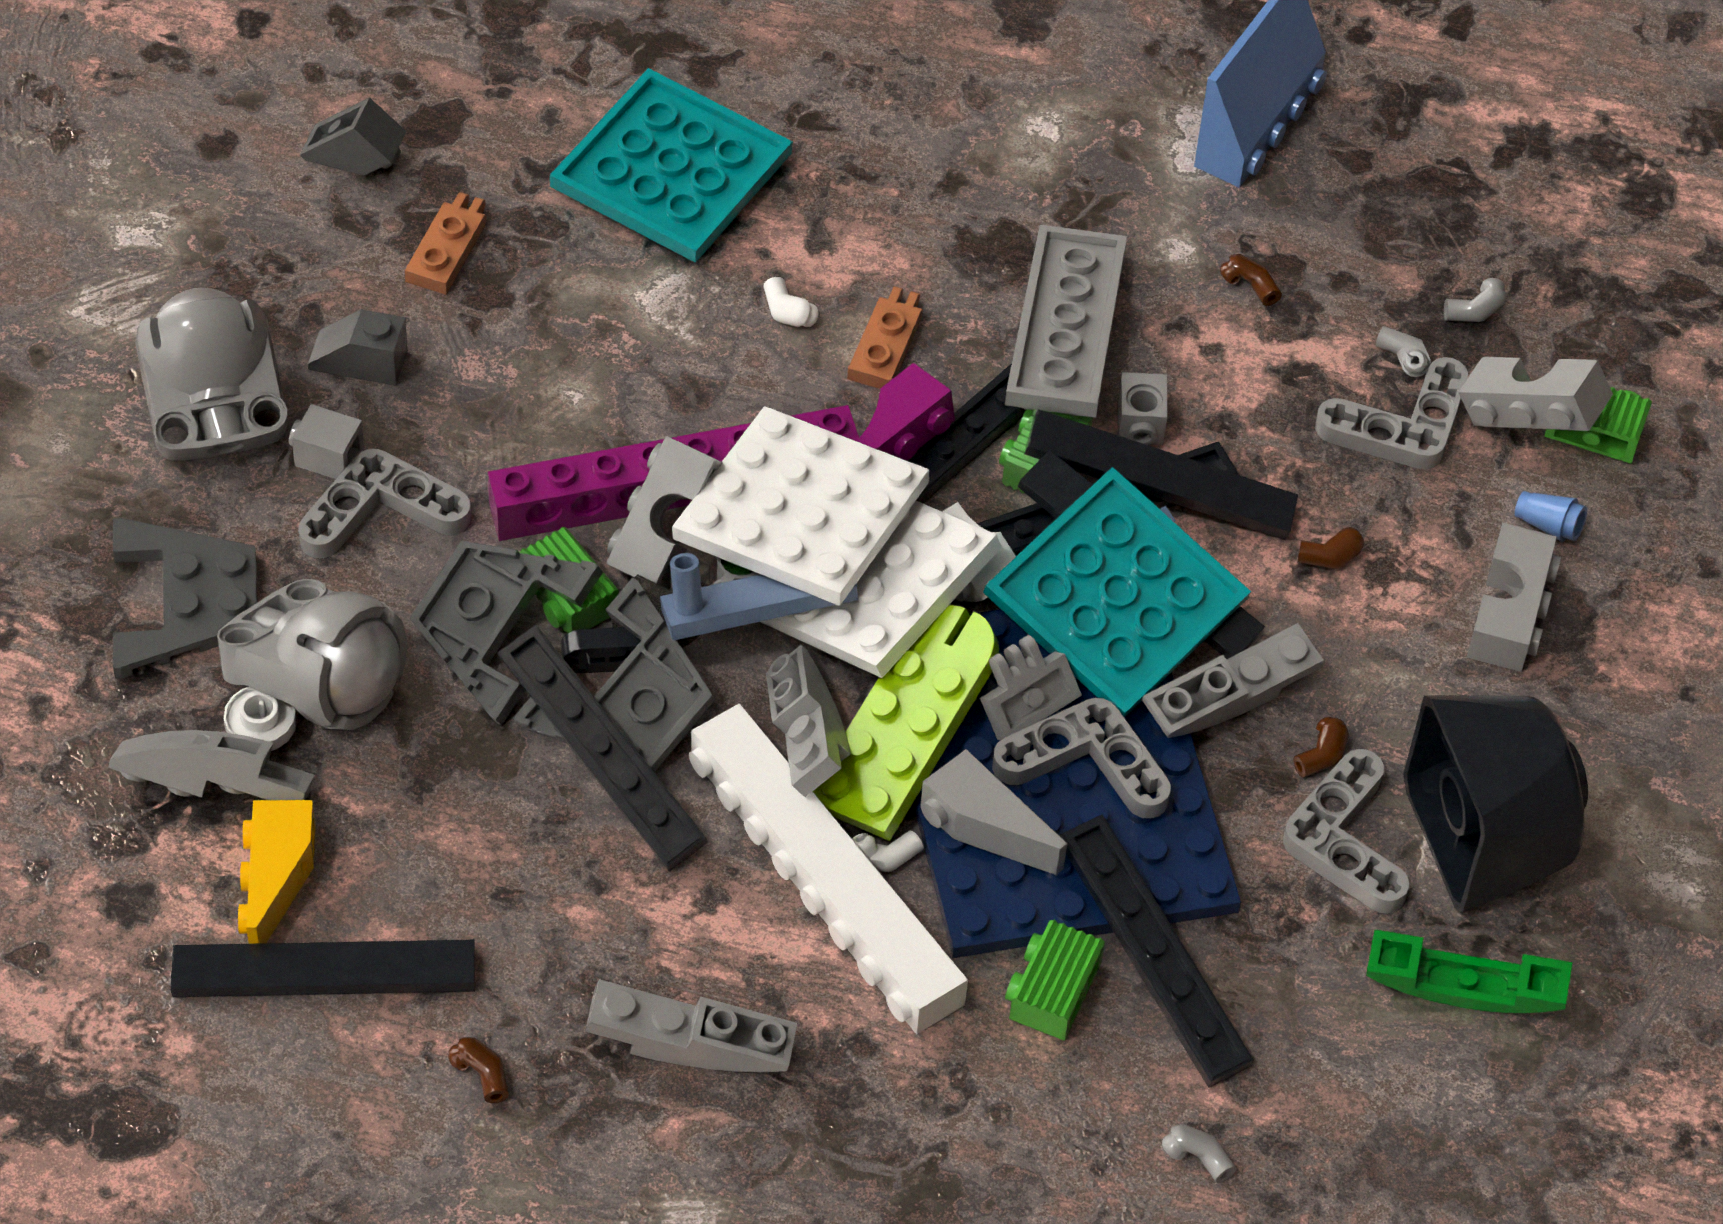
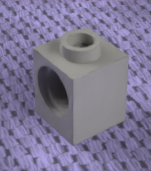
(1142, 407)

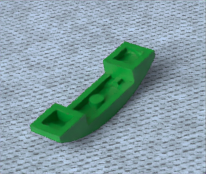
(1467, 980)

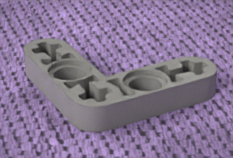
(1416, 430)
(383, 489)
(1085, 740)
(1332, 839)

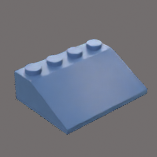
(1259, 90)

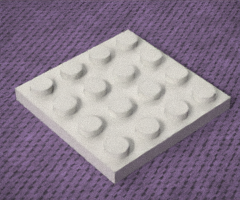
(801, 505)
(900, 592)

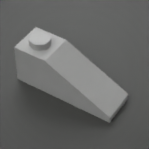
(987, 815)

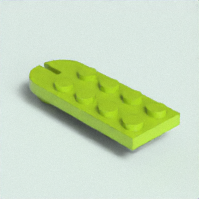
(910, 722)

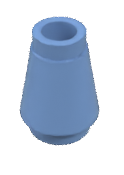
(1552, 514)

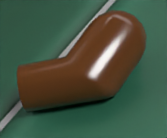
(1255, 274)
(1335, 552)
(1329, 748)
(489, 1065)

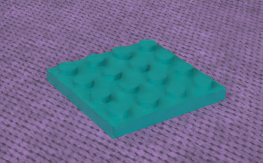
(671, 164)
(1117, 591)

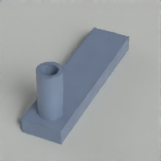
(729, 604)

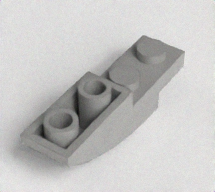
(1233, 685)
(808, 718)
(195, 758)
(698, 1036)

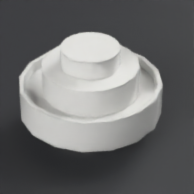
(260, 717)

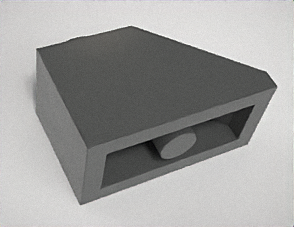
(355, 139)
(362, 347)

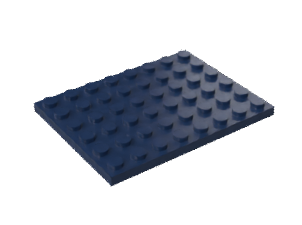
(1000, 903)

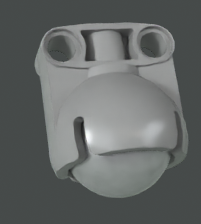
(210, 372)
(318, 652)

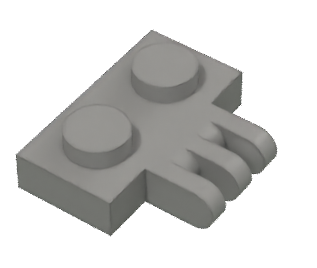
(1027, 687)

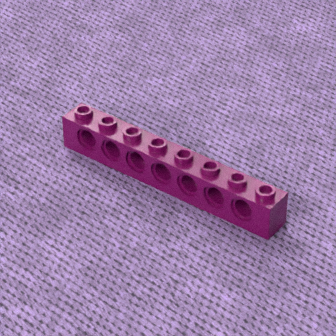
(600, 483)

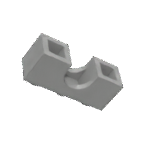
(1563, 399)
(642, 544)
(1506, 626)

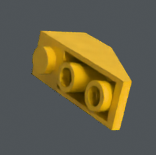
(280, 862)

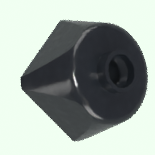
(1495, 793)

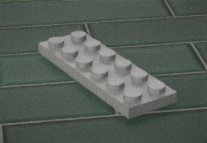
(1066, 321)

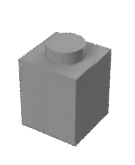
(326, 441)

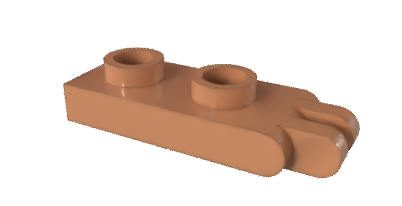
(447, 244)
(886, 339)

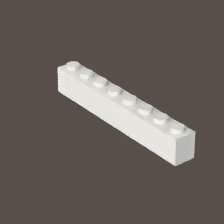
(828, 870)

